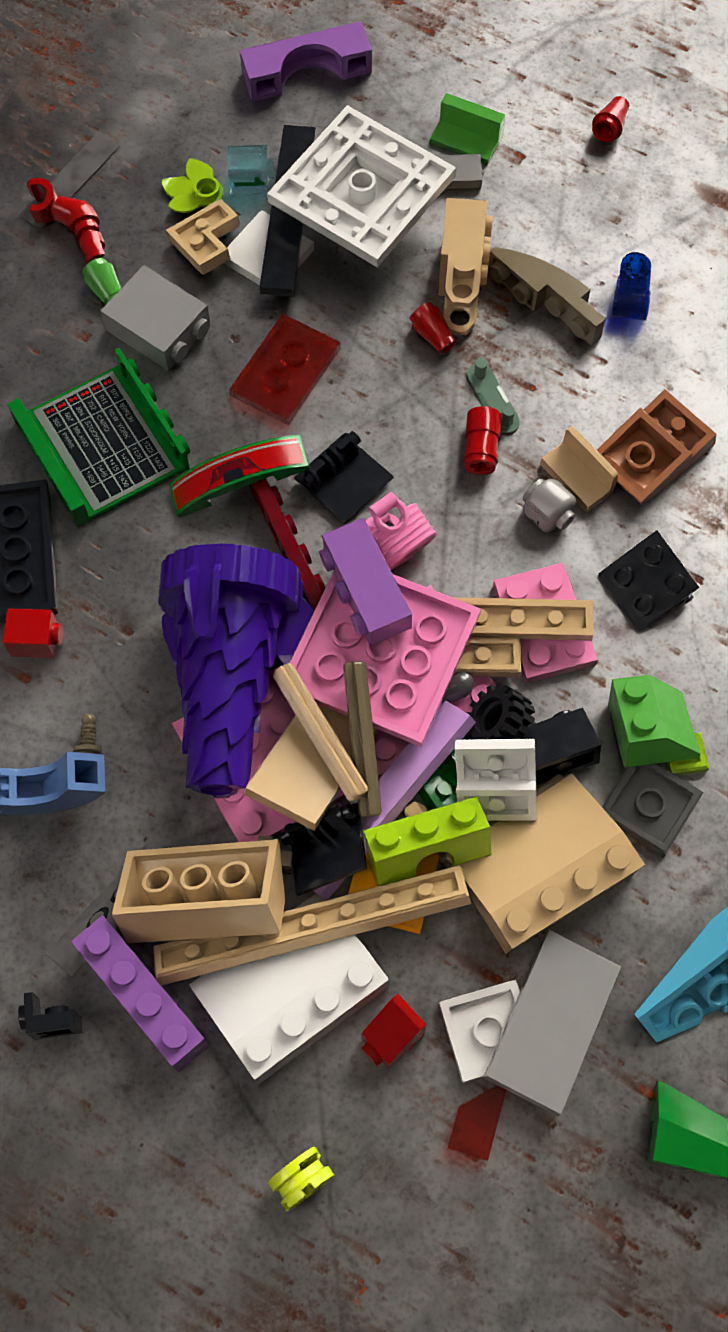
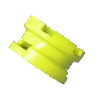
(300, 1178)

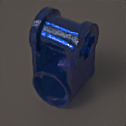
(632, 288)

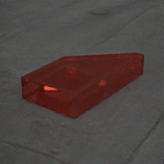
(477, 1124)

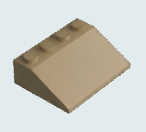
(548, 864)

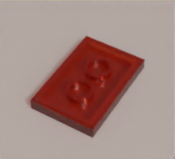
(285, 369)

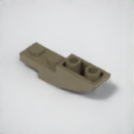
(540, 283)

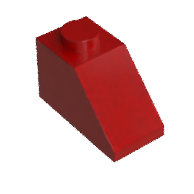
(392, 1033)

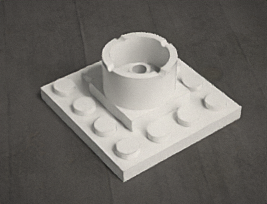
(362, 185)

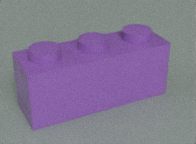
(365, 582)

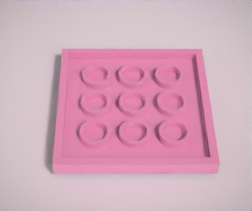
(404, 672)

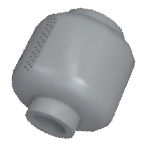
(549, 505)

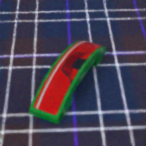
(237, 469)

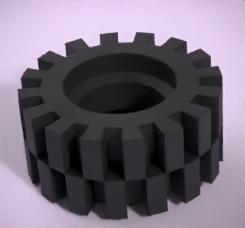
(500, 714)

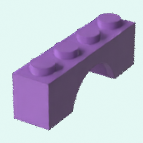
(338, 49)
(140, 993)

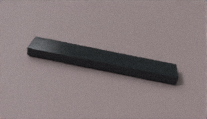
(285, 231)

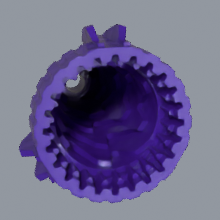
(225, 627)

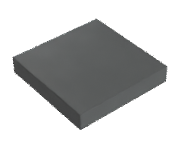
(652, 805)

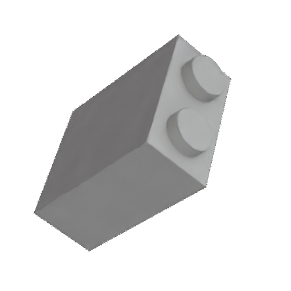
(156, 318)

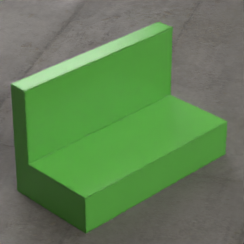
(468, 128)

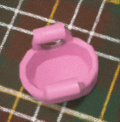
(405, 536)

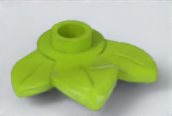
(193, 190)

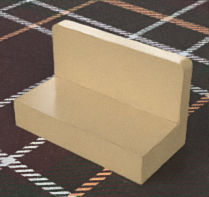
(581, 470)

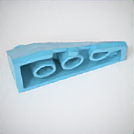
(692, 986)

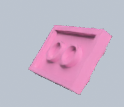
(546, 657)

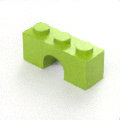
(401, 844)

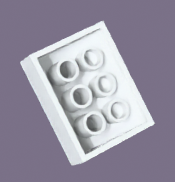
(289, 1000)

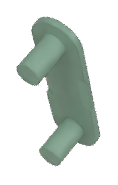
(491, 394)

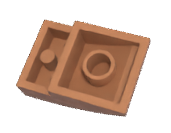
(656, 446)

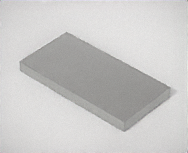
(552, 1023)

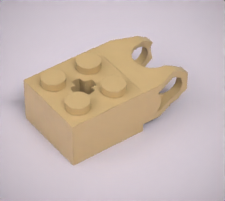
(464, 258)

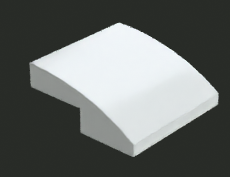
(499, 775)

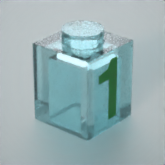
(250, 169)

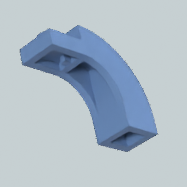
(53, 787)

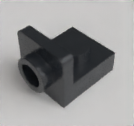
(54, 1023)

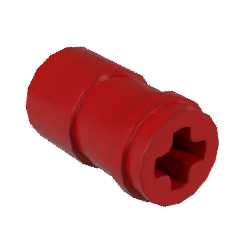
(482, 439)

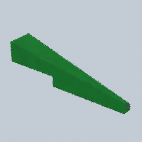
(687, 1134)

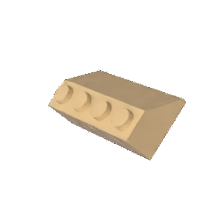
(201, 892)

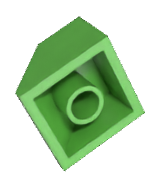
(651, 722)

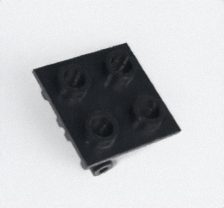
(344, 477)
(649, 580)
(328, 852)

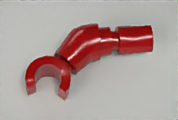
(71, 212)

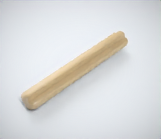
(320, 732)

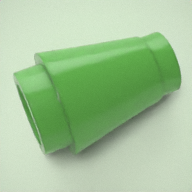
(101, 279)

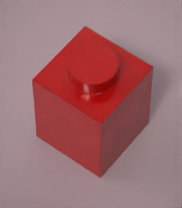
(32, 633)

